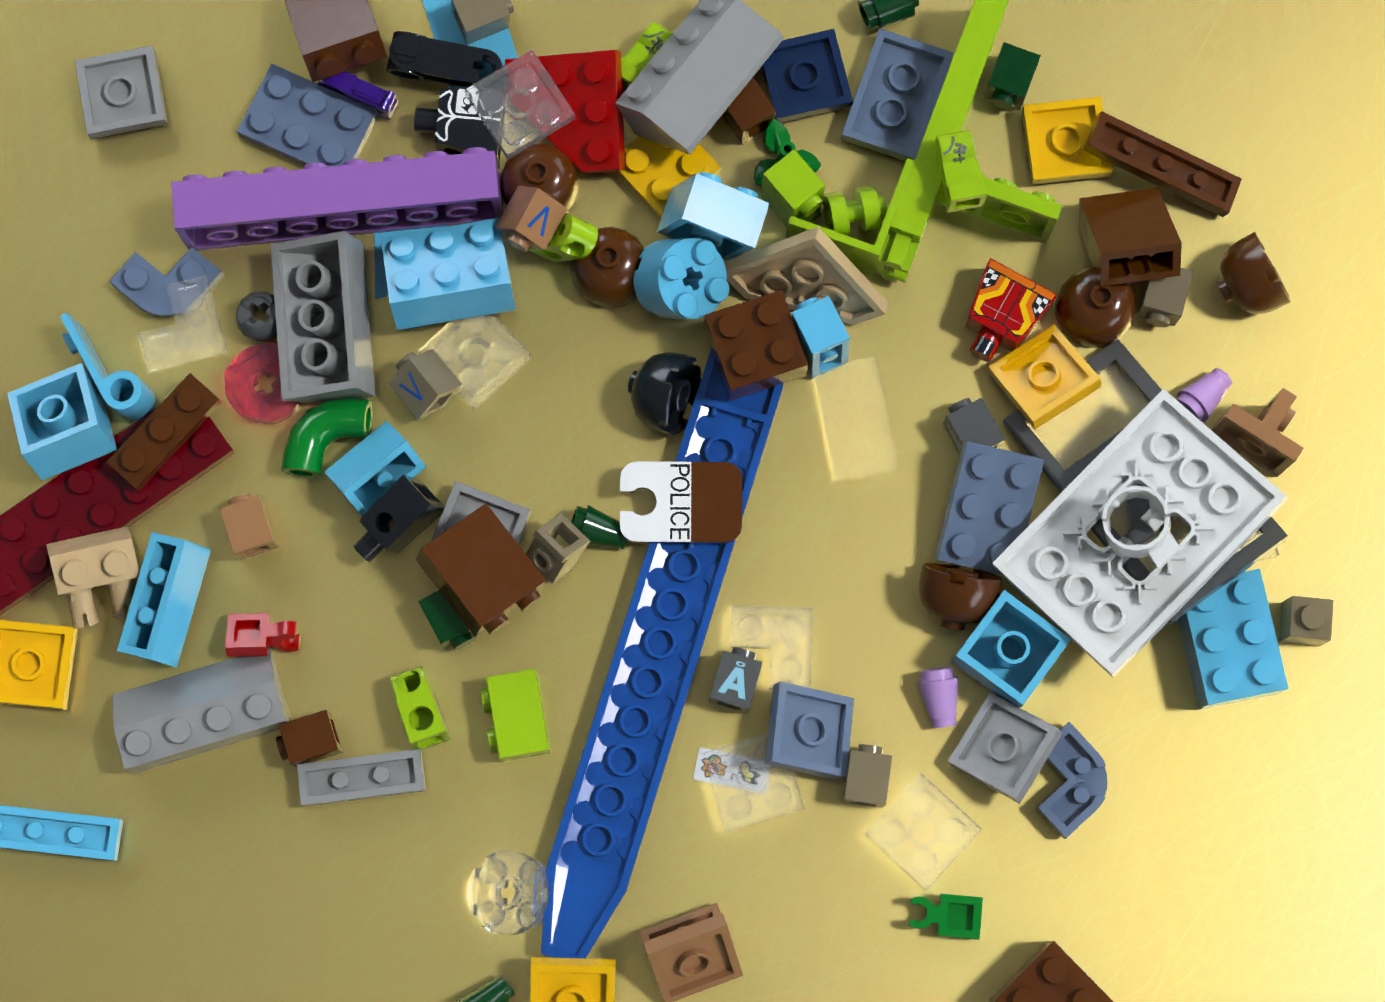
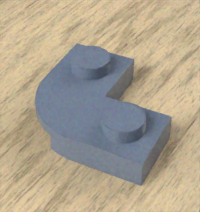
(147, 285)
(1083, 785)

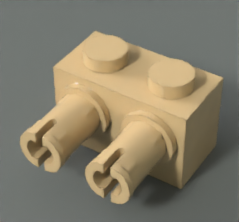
(92, 562)

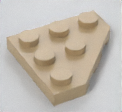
(804, 269)

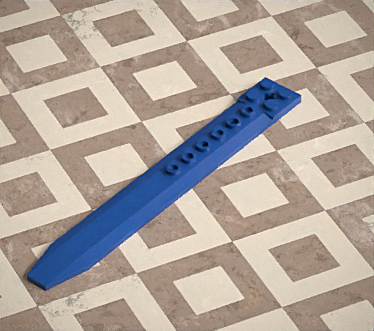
(647, 687)

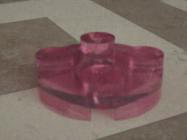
(242, 378)

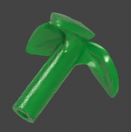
(778, 142)

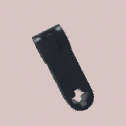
(438, 60)

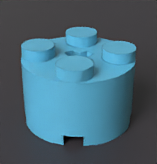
(681, 278)

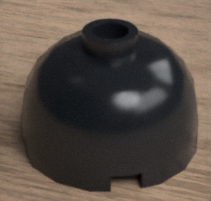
(664, 389)

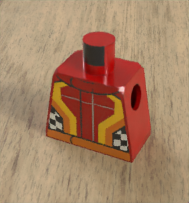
(1005, 310)

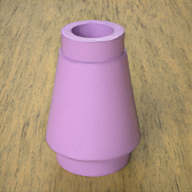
(1205, 394)
(939, 694)

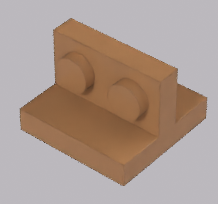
(1261, 436)
(691, 953)

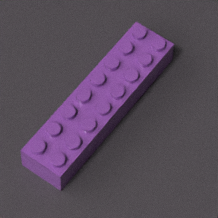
(333, 199)

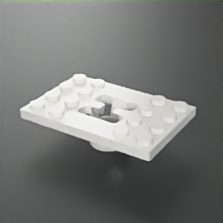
(1183, 475)

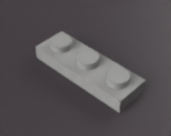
(361, 777)

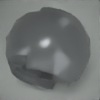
(246, 322)

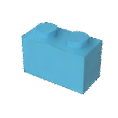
(821, 335)
(374, 467)

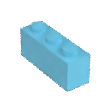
(164, 599)

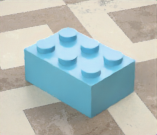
(447, 274)
(1233, 644)

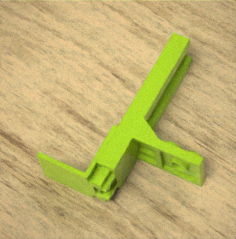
(921, 179)

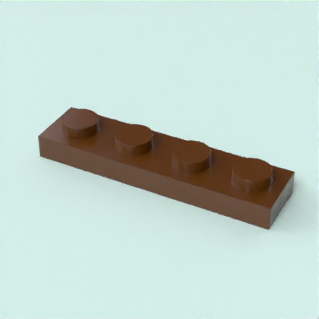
(1162, 164)

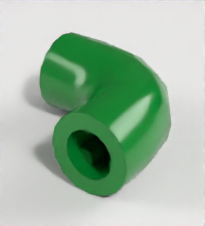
(320, 428)

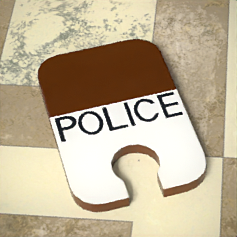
(693, 502)

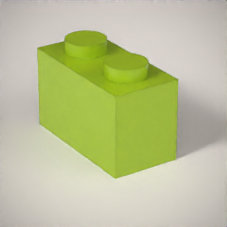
(793, 189)
(516, 715)

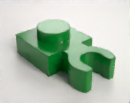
(955, 916)

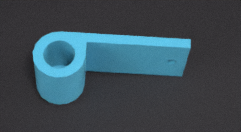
(121, 389)

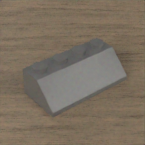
(698, 73)
(322, 318)
(198, 711)

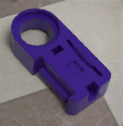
(363, 92)

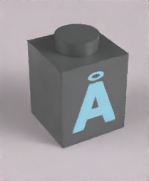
(972, 423)
(736, 679)

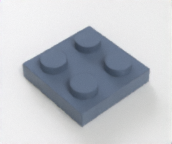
(809, 731)

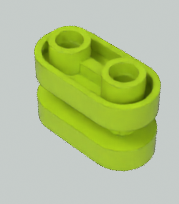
(866, 208)

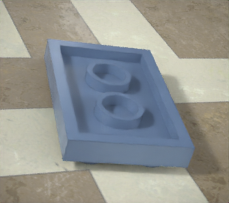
(896, 95)
(306, 120)
(987, 505)

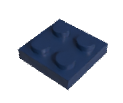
(807, 77)

